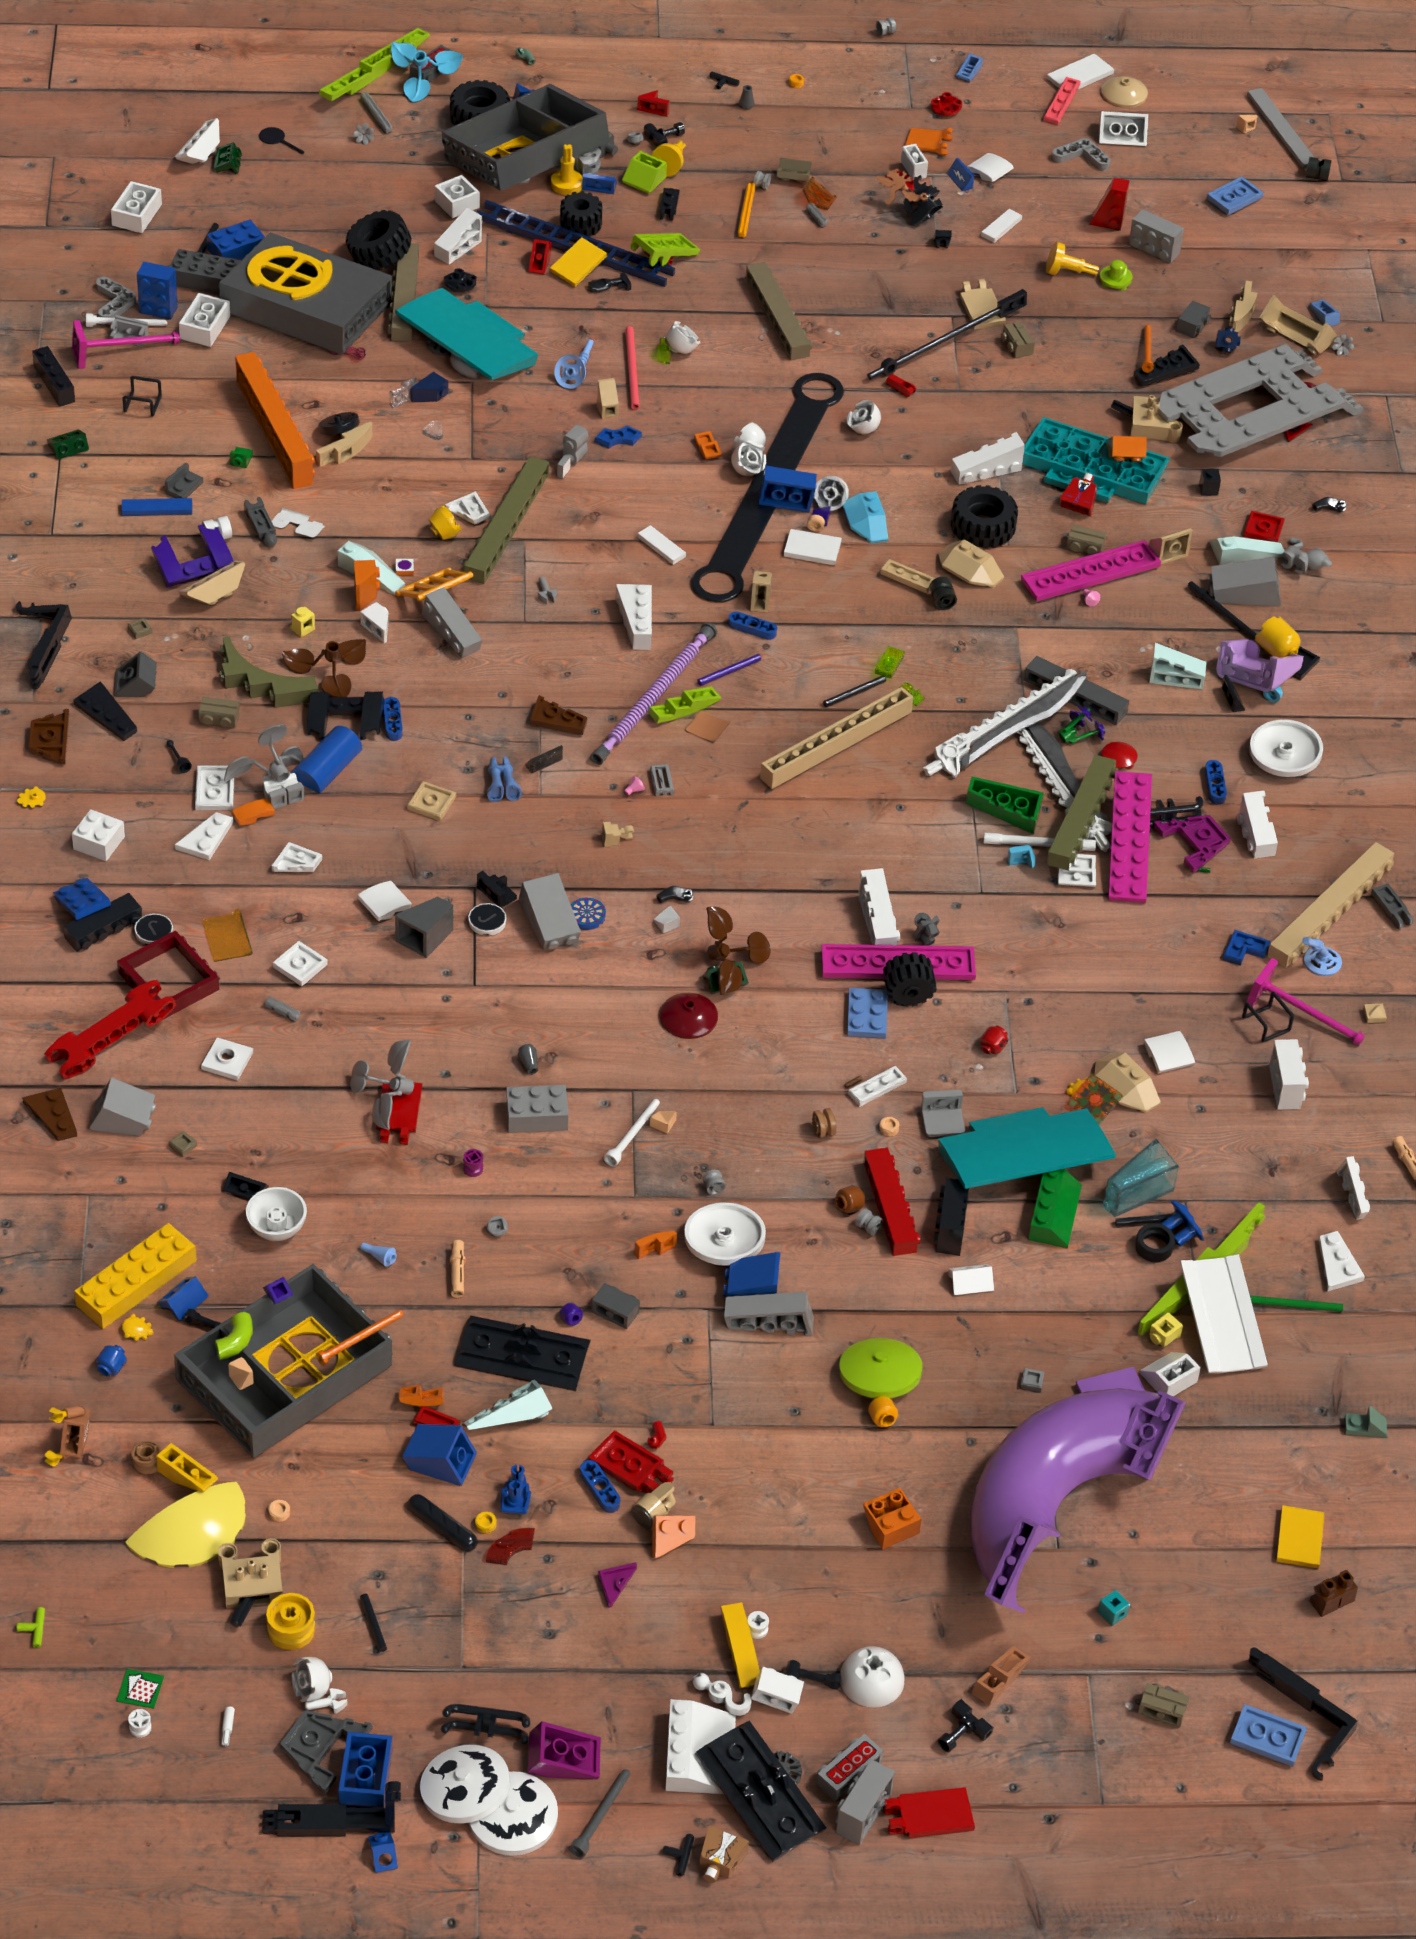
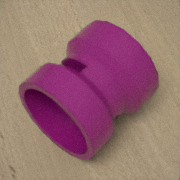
(473, 1163)

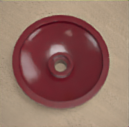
(689, 1015)

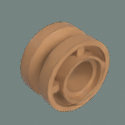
(824, 1122)
(144, 1457)

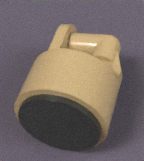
(652, 1504)

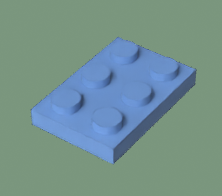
(1234, 195)
(867, 1013)
(1268, 1735)

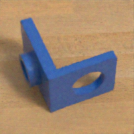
(381, 1844)

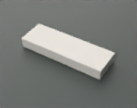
(1001, 225)
(661, 545)
(877, 1086)

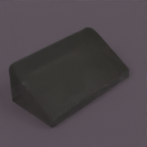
(545, 759)

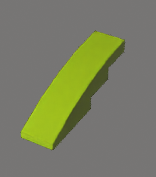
(687, 704)

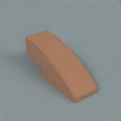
(1000, 1675)

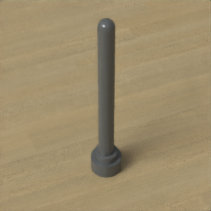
(580, 1846)

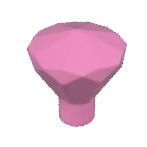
(1091, 597)
(635, 786)

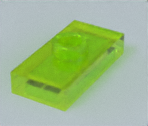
(889, 662)

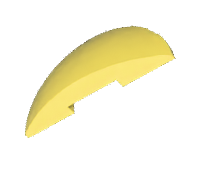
(192, 1527)

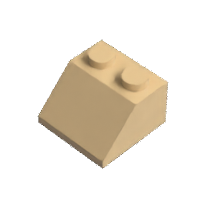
(1172, 545)

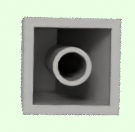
(1246, 583)
(549, 911)

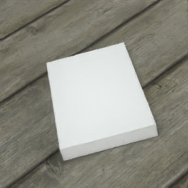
(812, 547)
(212, 790)

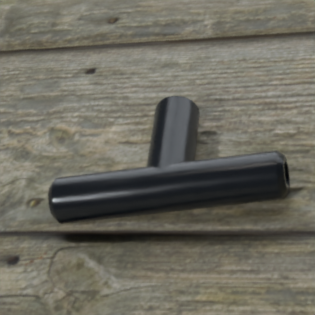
(723, 79)
(683, 1854)

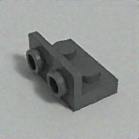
(182, 482)

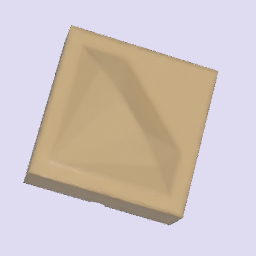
(1374, 1013)

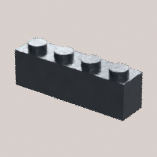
(53, 376)
(102, 923)

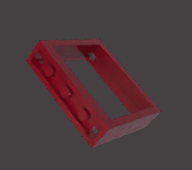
(184, 998)

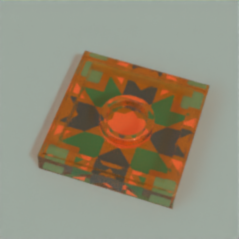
(1096, 1097)

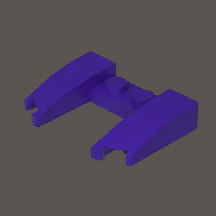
(176, 573)

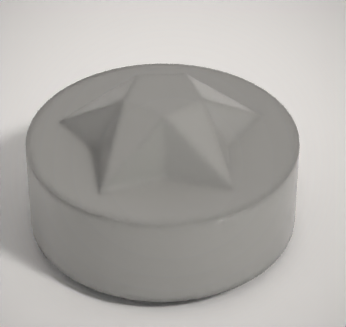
(635, 137)
(497, 1226)

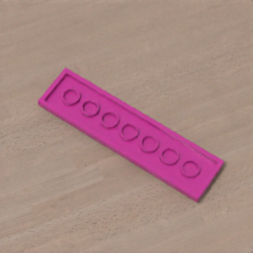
(1090, 570)
(1130, 837)
(869, 960)

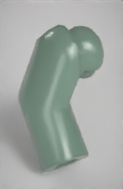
(526, 55)

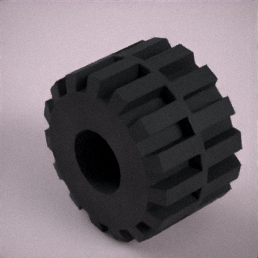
(581, 213)
(909, 979)

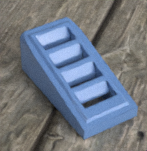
(971, 59)
(1326, 313)

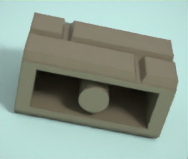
(1018, 340)
(1086, 540)
(219, 712)
(1163, 1704)

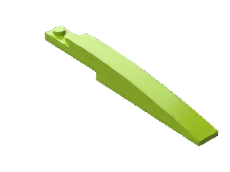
(370, 68)
(1234, 1244)

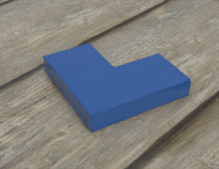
(1245, 943)

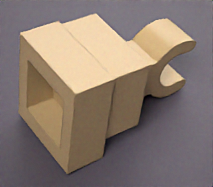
(611, 834)

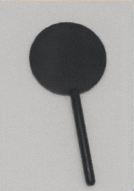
(274, 136)

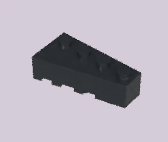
(952, 1217)

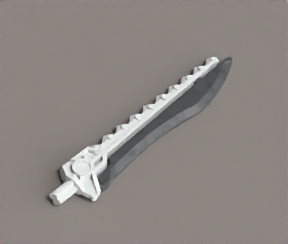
(1037, 707)
(1054, 765)

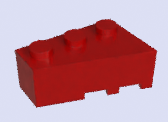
(1112, 206)

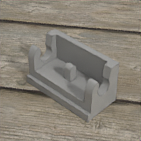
(128, 327)

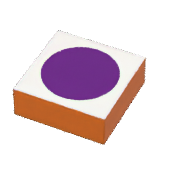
(404, 567)

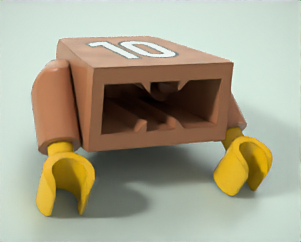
(73, 1435)

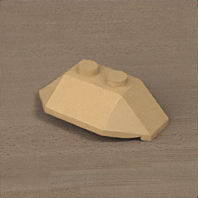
(970, 564)
(216, 584)
(1129, 1079)

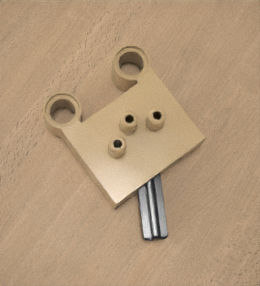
(1147, 421)
(250, 1580)

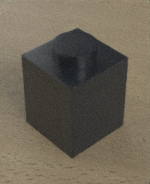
(1209, 482)

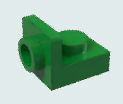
(240, 457)

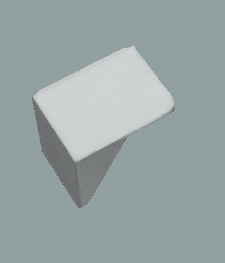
(667, 920)

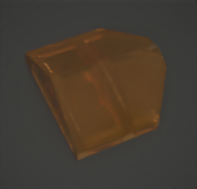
(818, 195)

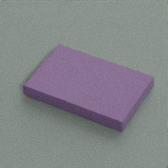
(1123, 1378)

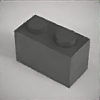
(1193, 319)
(615, 1305)

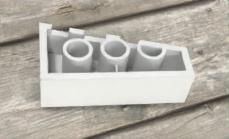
(989, 461)
(636, 610)
(877, 908)

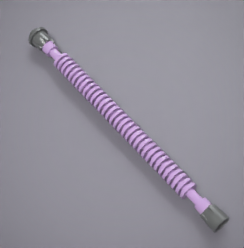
(653, 693)

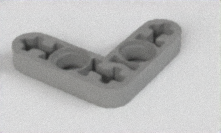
(1082, 147)
(124, 298)

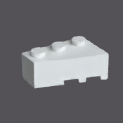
(459, 237)
(1255, 825)

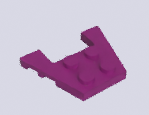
(1201, 833)

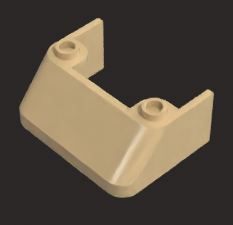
(1297, 327)

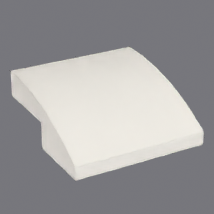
(990, 167)
(1081, 873)
(384, 900)
(1169, 1051)

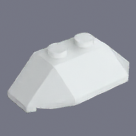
(201, 143)

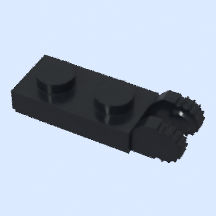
(669, 202)

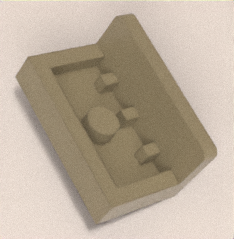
(794, 169)

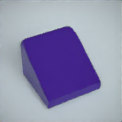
(823, 512)
(278, 1290)

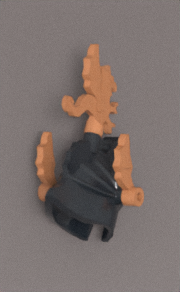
(917, 203)

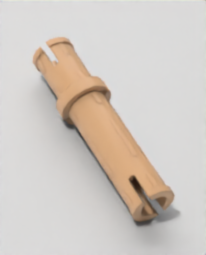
(1405, 1155)
(457, 1263)

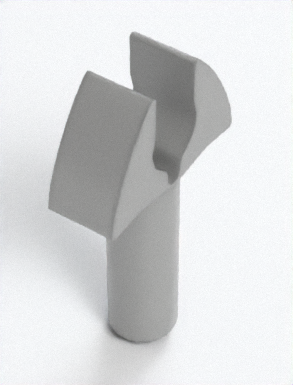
(546, 591)

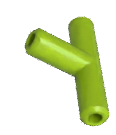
(36, 1627)

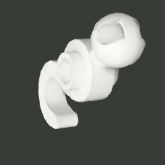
(721, 1693)

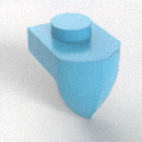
(1021, 855)

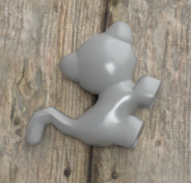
(1311, 559)

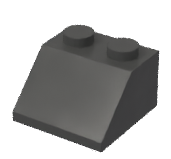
(136, 677)

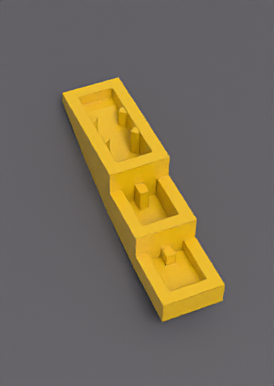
(740, 1644)

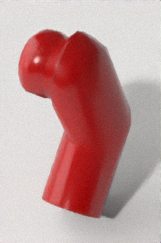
(659, 1436)

